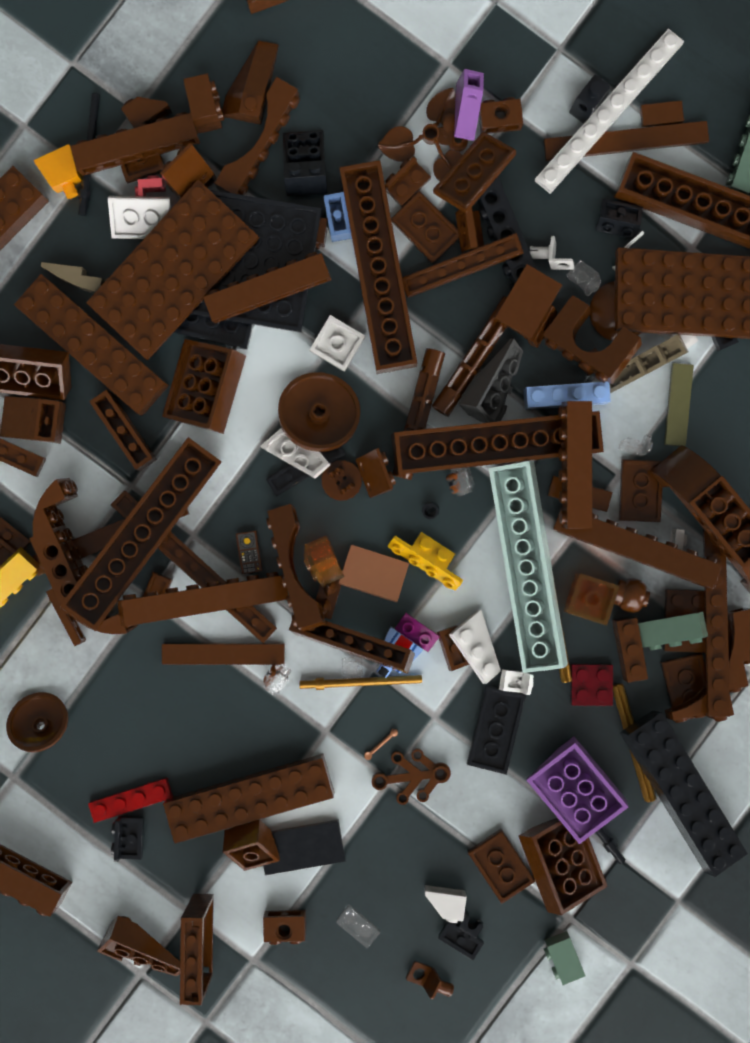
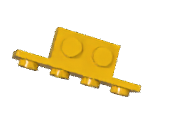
(429, 557)

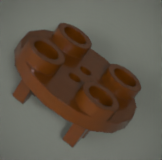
(347, 488)

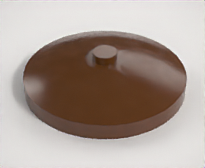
(318, 411)

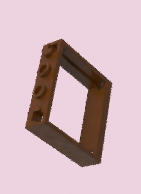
(196, 949)

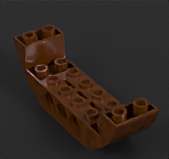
(711, 503)
(57, 552)

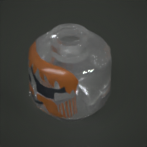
(460, 481)
(277, 679)

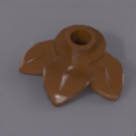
(446, 134)

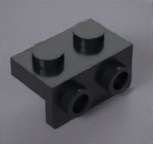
(128, 838)

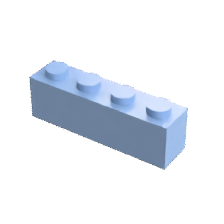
(553, 395)

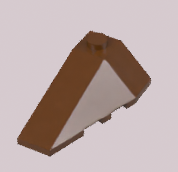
(248, 92)
(132, 942)

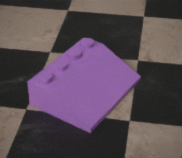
(577, 790)

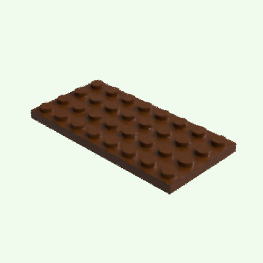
(173, 269)
(682, 293)

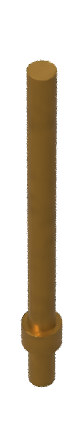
(320, 683)

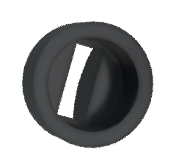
(428, 506)

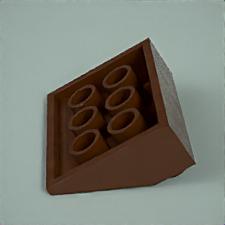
(204, 385)
(561, 866)

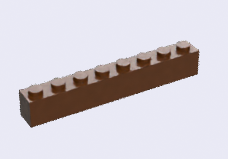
(647, 551)
(201, 600)

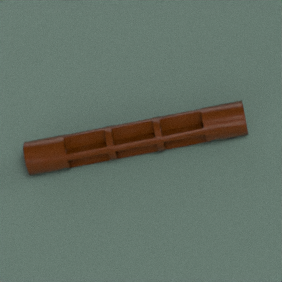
(470, 364)
(423, 394)

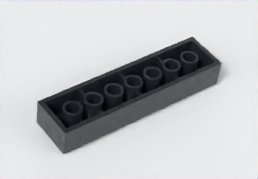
(683, 793)

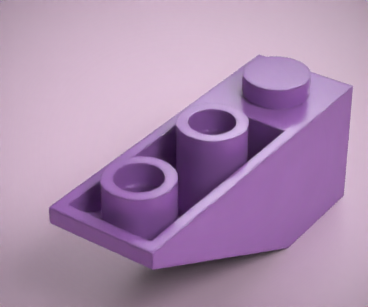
(467, 103)

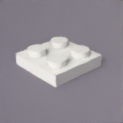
(337, 343)

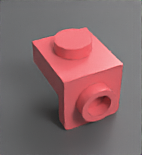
(151, 184)

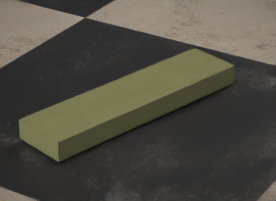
(678, 404)

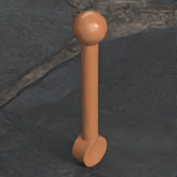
(368, 755)

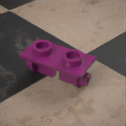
(417, 632)

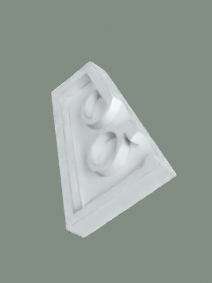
(305, 460)
(476, 646)

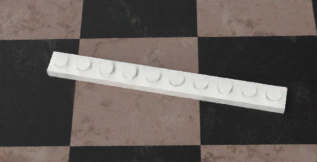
(609, 111)

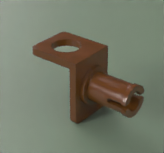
(430, 980)

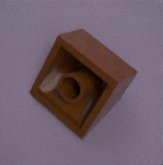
(250, 845)

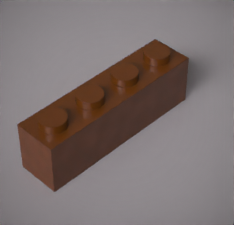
(123, 430)

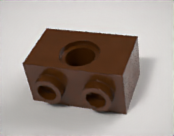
(492, 124)
(293, 918)

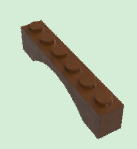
(237, 175)
(285, 527)

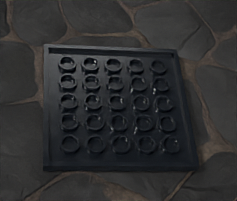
(285, 234)

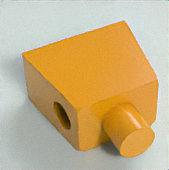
(60, 171)

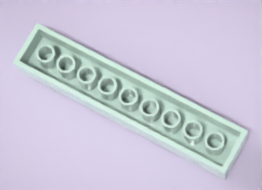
(528, 567)

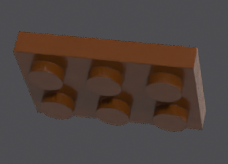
(682, 603)

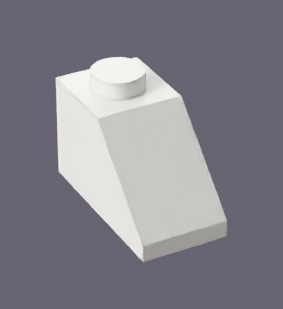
(447, 902)

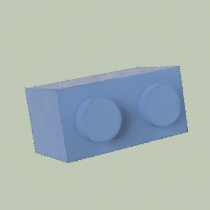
(337, 217)

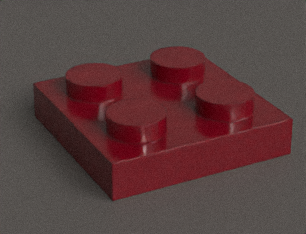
(592, 685)

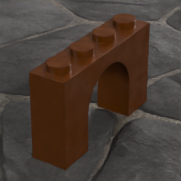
(605, 363)

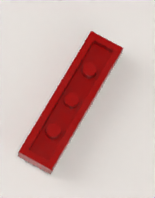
(130, 800)

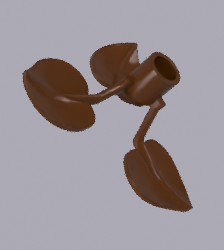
(399, 140)

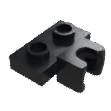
(463, 936)

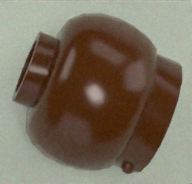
(632, 595)

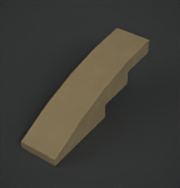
(74, 276)
(650, 361)

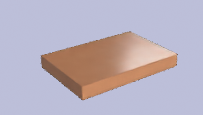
(374, 573)

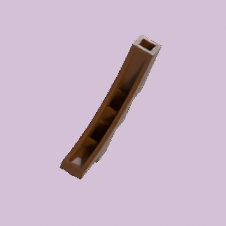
(738, 656)

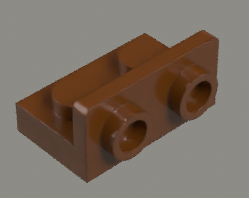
(406, 181)

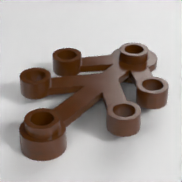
(415, 776)

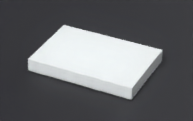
(136, 215)

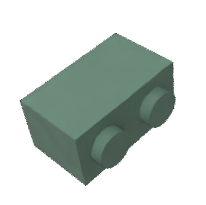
(564, 957)

